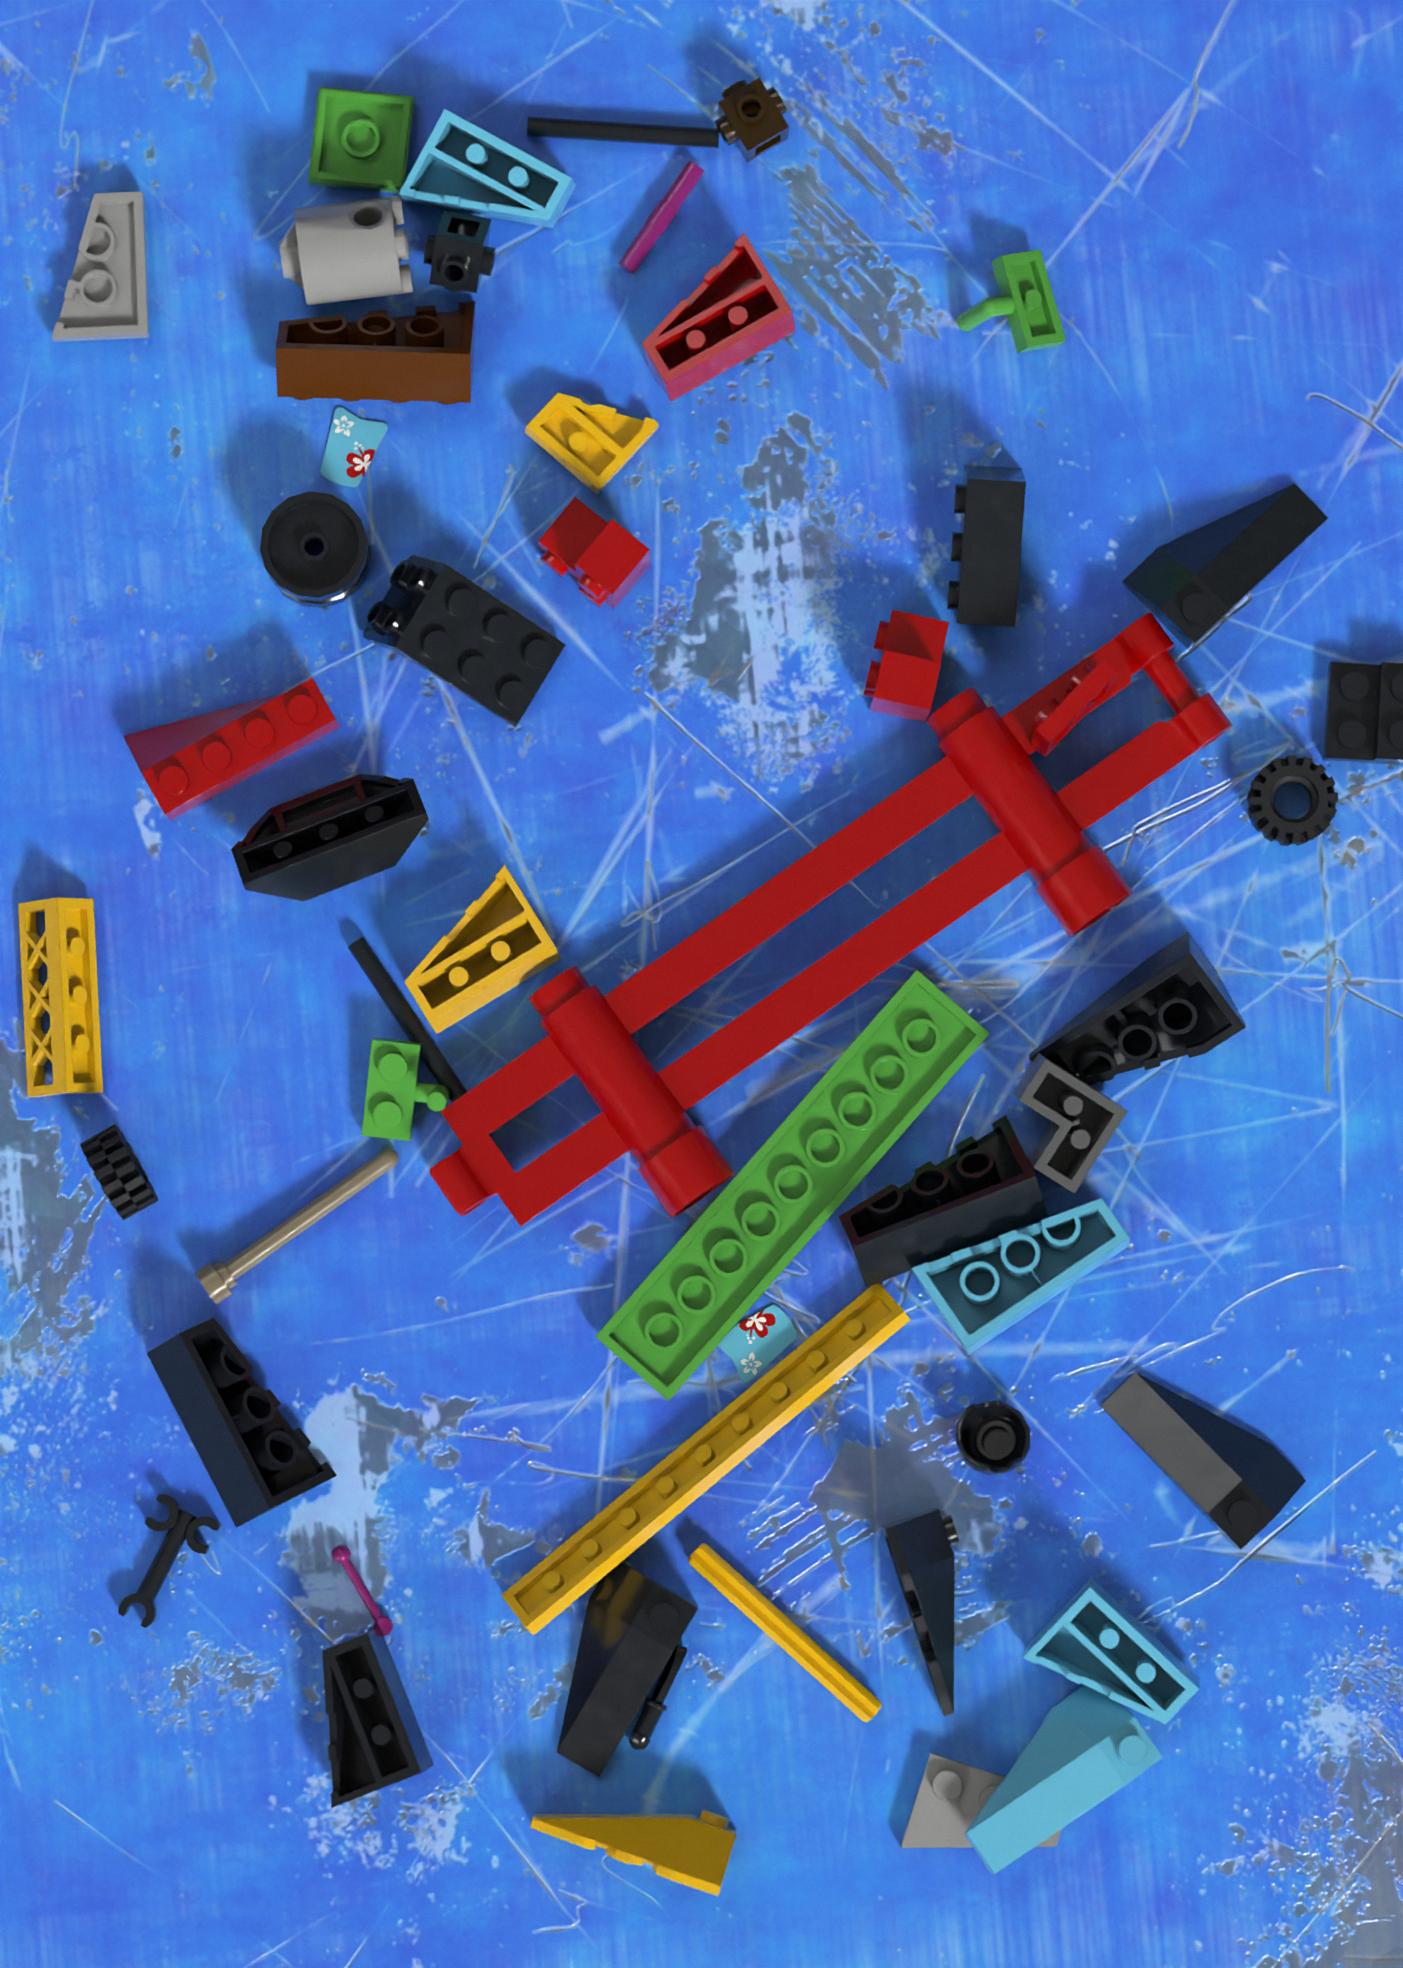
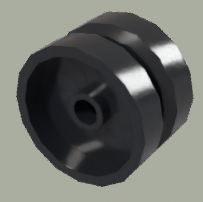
(300, 525)

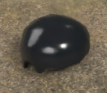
(992, 1437)

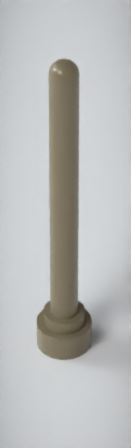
(222, 1277)

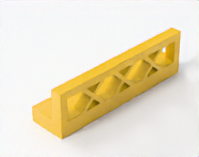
(67, 996)

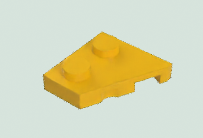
(589, 438)

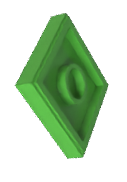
(361, 140)

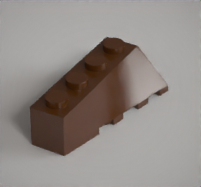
(379, 356)

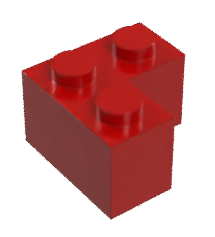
(595, 553)
(909, 665)

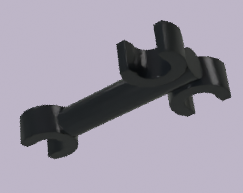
(181, 1527)

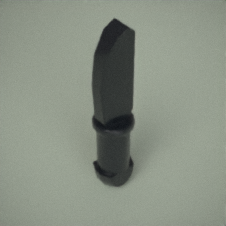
(654, 1706)

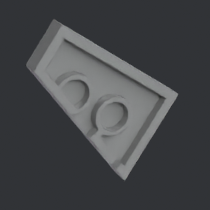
(110, 274)
(948, 1803)

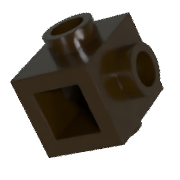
(755, 133)

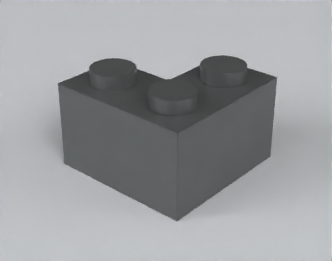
(1079, 1126)

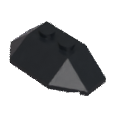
(331, 837)

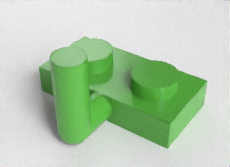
(1024, 299)
(394, 1089)

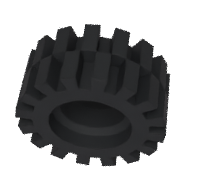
(1313, 780)
(119, 1172)

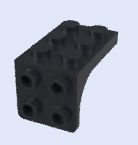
(463, 637)

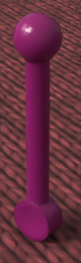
(341, 1555)

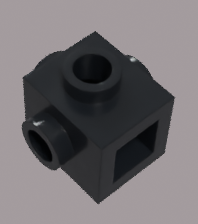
(460, 252)

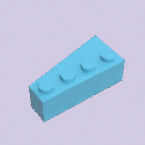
(1007, 1278)

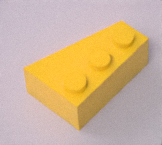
(482, 956)

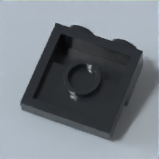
(1364, 713)

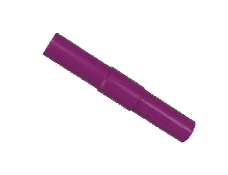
(661, 217)

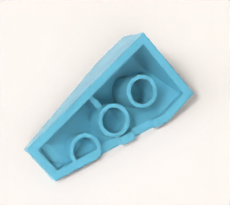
(1069, 1766)

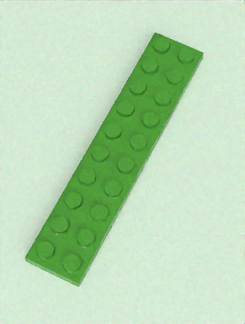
(792, 1185)

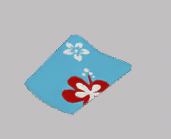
(350, 448)
(758, 1341)

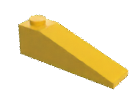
(677, 1845)

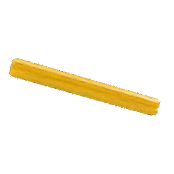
(784, 1632)

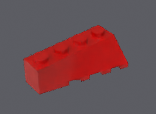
(217, 750)

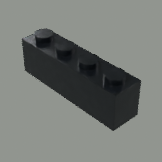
(945, 1207)
(235, 1423)

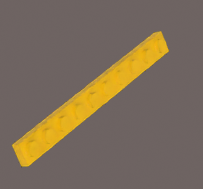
(705, 1458)

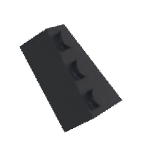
(987, 545)
(370, 1719)

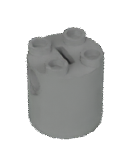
(348, 251)

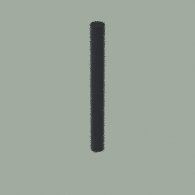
(623, 132)
(406, 1017)

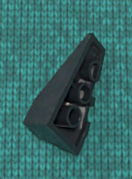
(1213, 568)

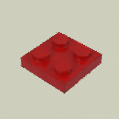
(1083, 693)

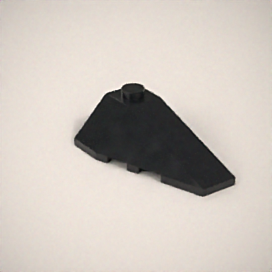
(1152, 1015)
(1217, 1465)
(926, 1575)
(621, 1652)

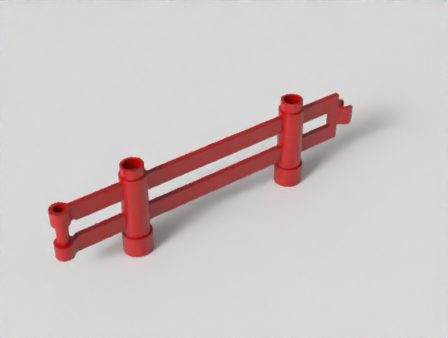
(648, 1108)

